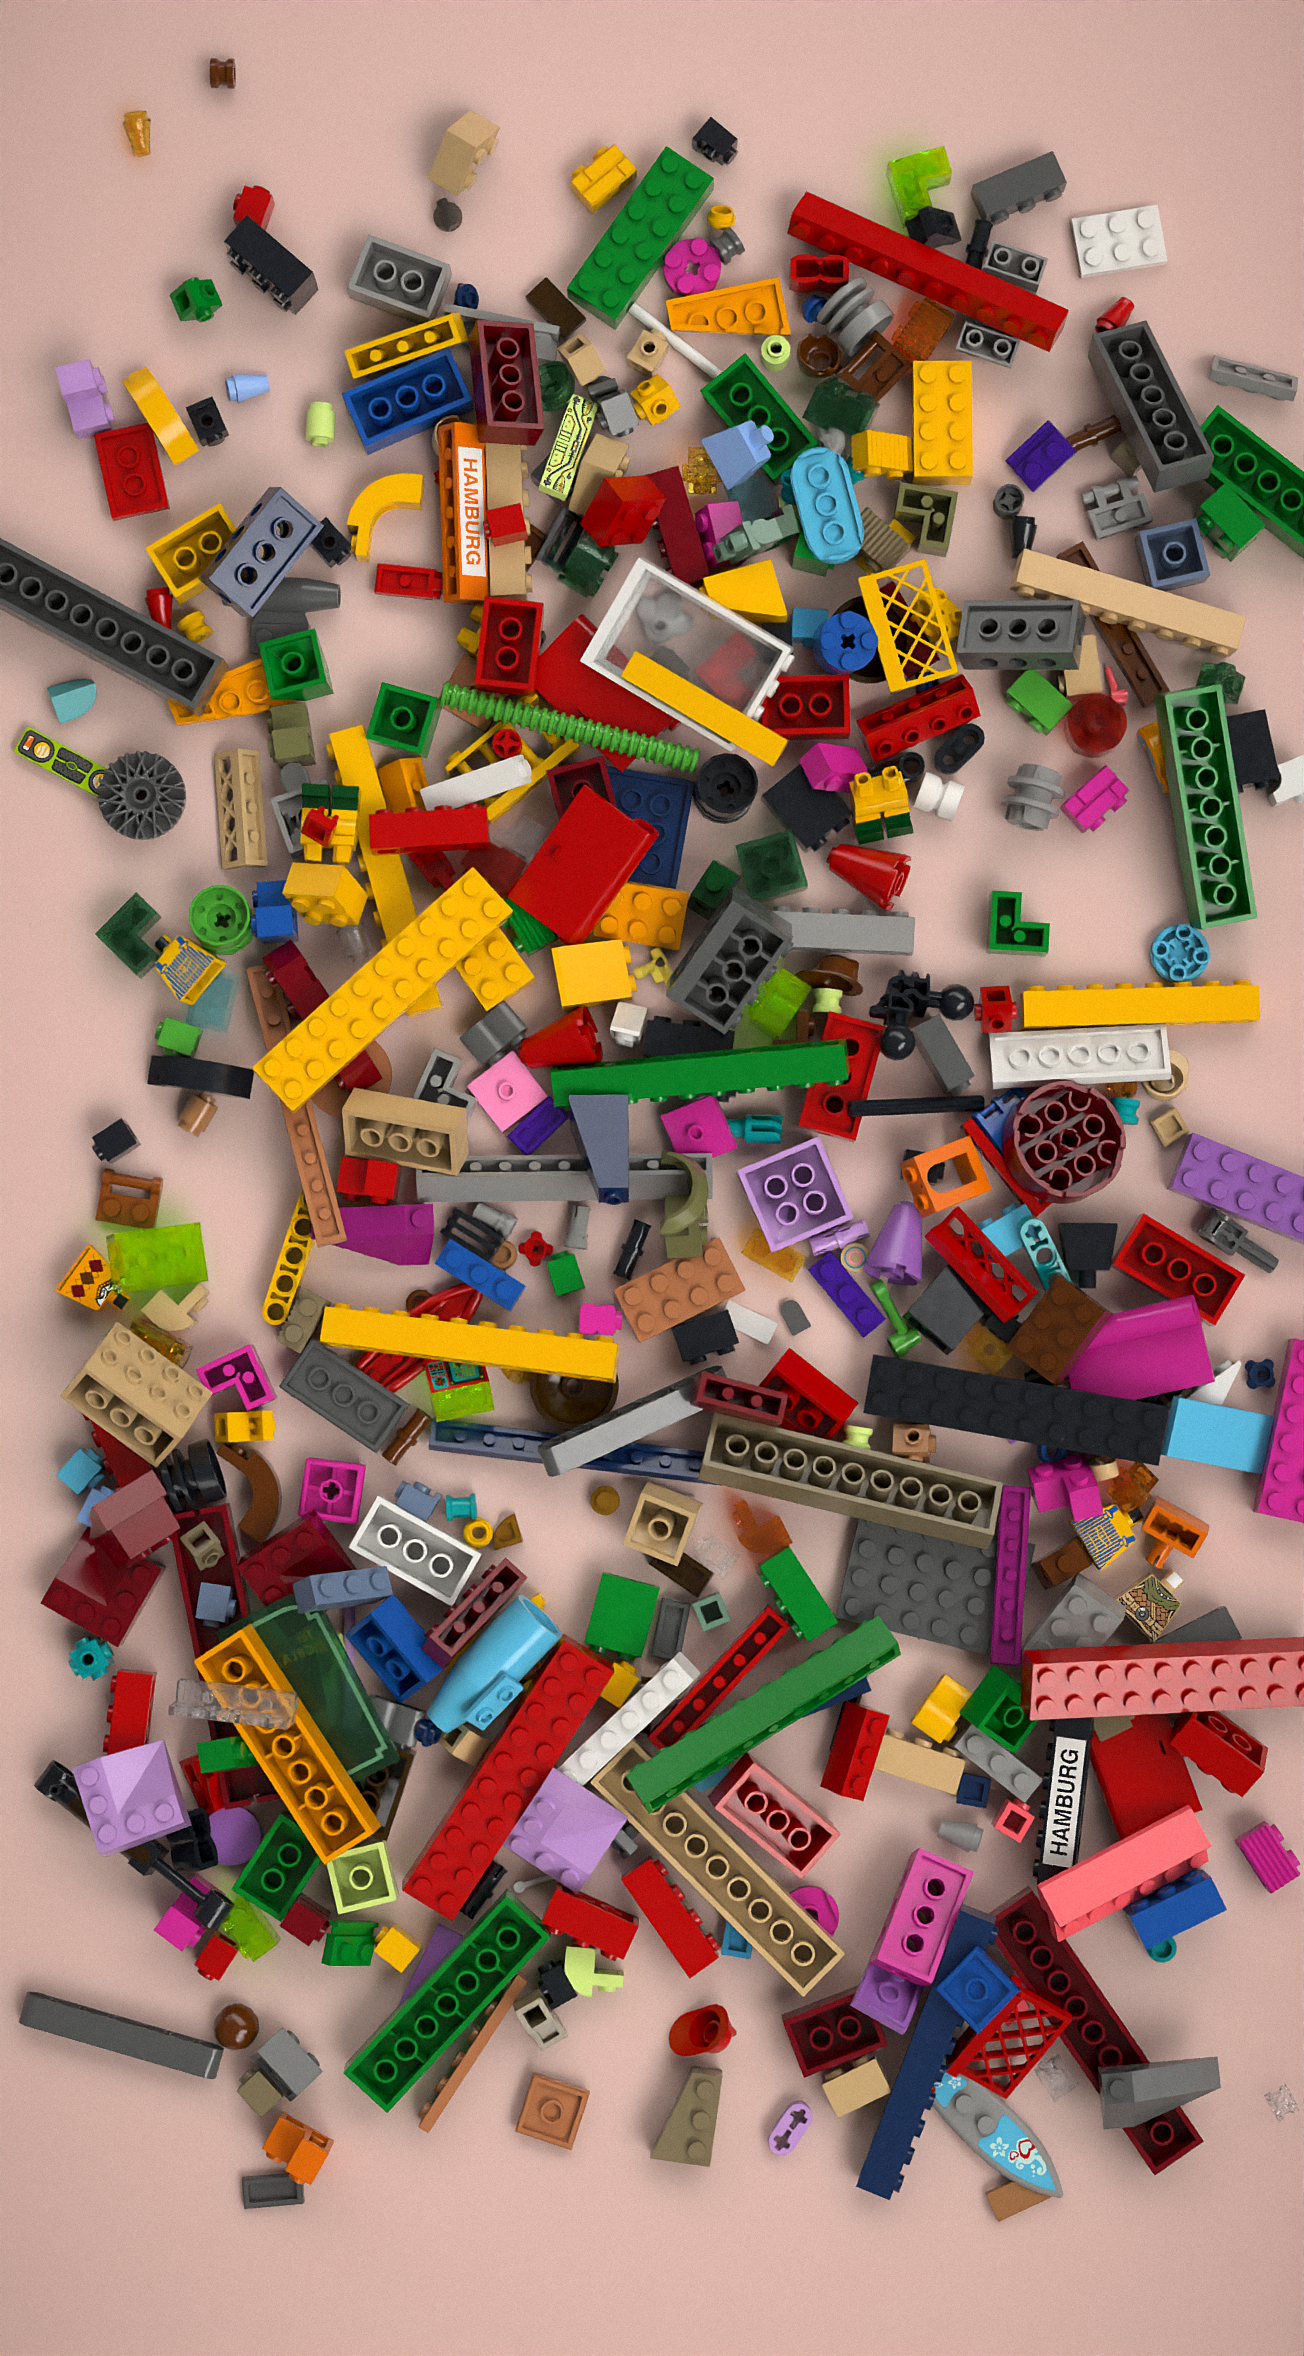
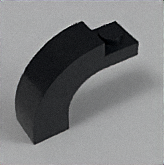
(200, 1076)

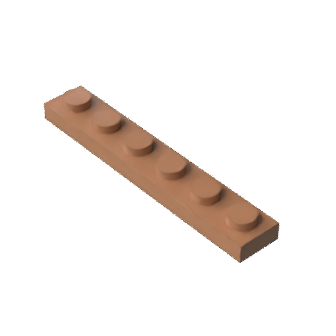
(464, 2060)

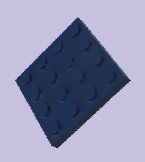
(665, 806)

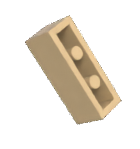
(920, 1762)

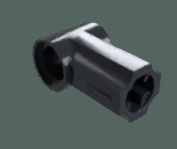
(899, 762)

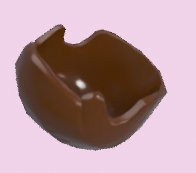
(818, 356)
(236, 2027)

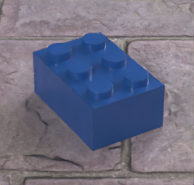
(392, 1648)
(1174, 1908)

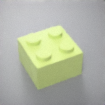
(363, 1877)

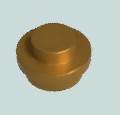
(605, 1500)

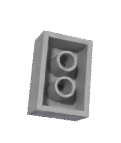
(399, 280)
(1077, 1618)

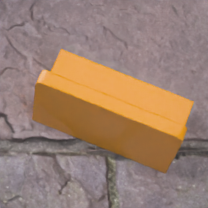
(402, 784)

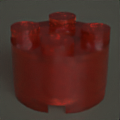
(1106, 713)

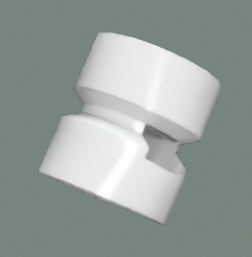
(939, 796)

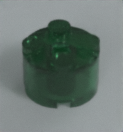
(586, 566)

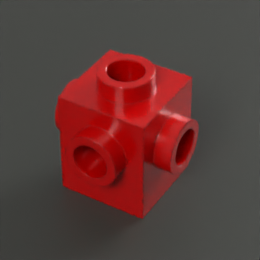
(995, 1009)

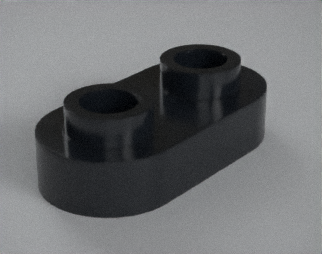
(959, 749)

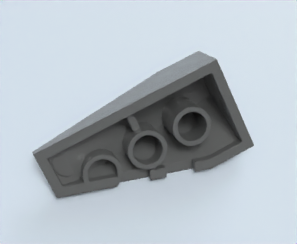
(1147, 2090)

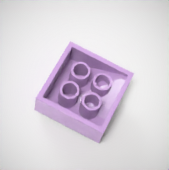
(795, 1194)
(131, 1797)
(565, 1830)

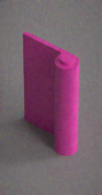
(1146, 1352)

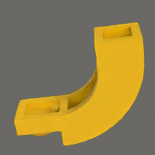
(160, 415)
(381, 496)

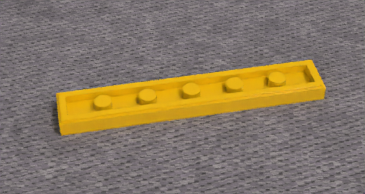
(704, 708)

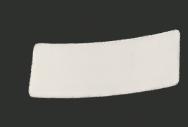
(751, 1322)

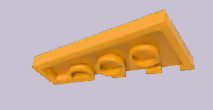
(739, 309)
(238, 694)

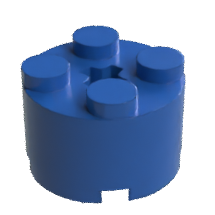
(860, 646)

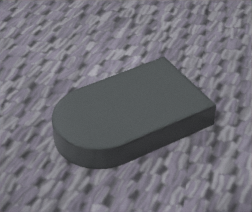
(794, 1317)

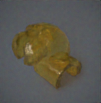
(516, 1376)

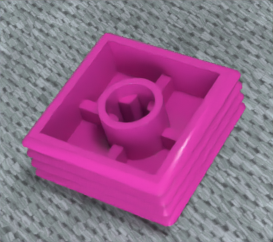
(320, 1474)

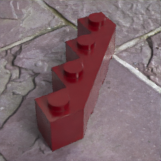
(306, 993)

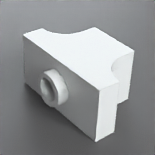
(1290, 783)

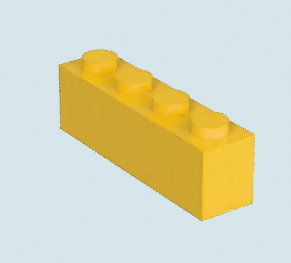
(406, 345)

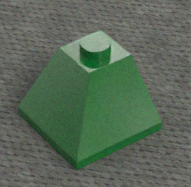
(296, 667)

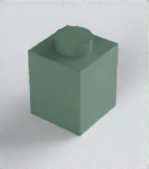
(711, 1611)

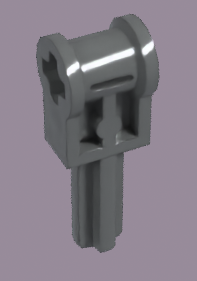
(1231, 1238)

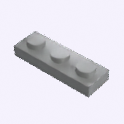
(1253, 378)

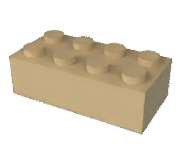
(405, 1131)

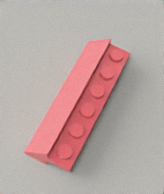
(1123, 1873)

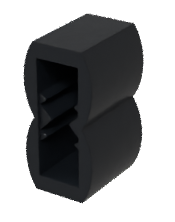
(192, 1846)

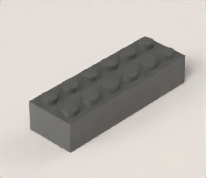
(1150, 406)

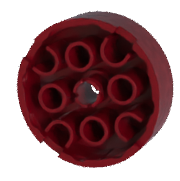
(1035, 1148)

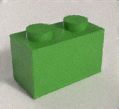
(1037, 701)

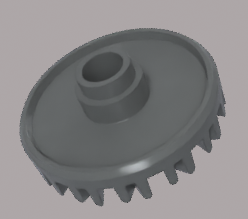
(146, 817)

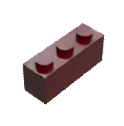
(738, 1399)

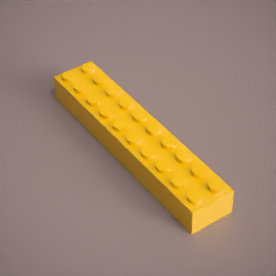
(382, 990)

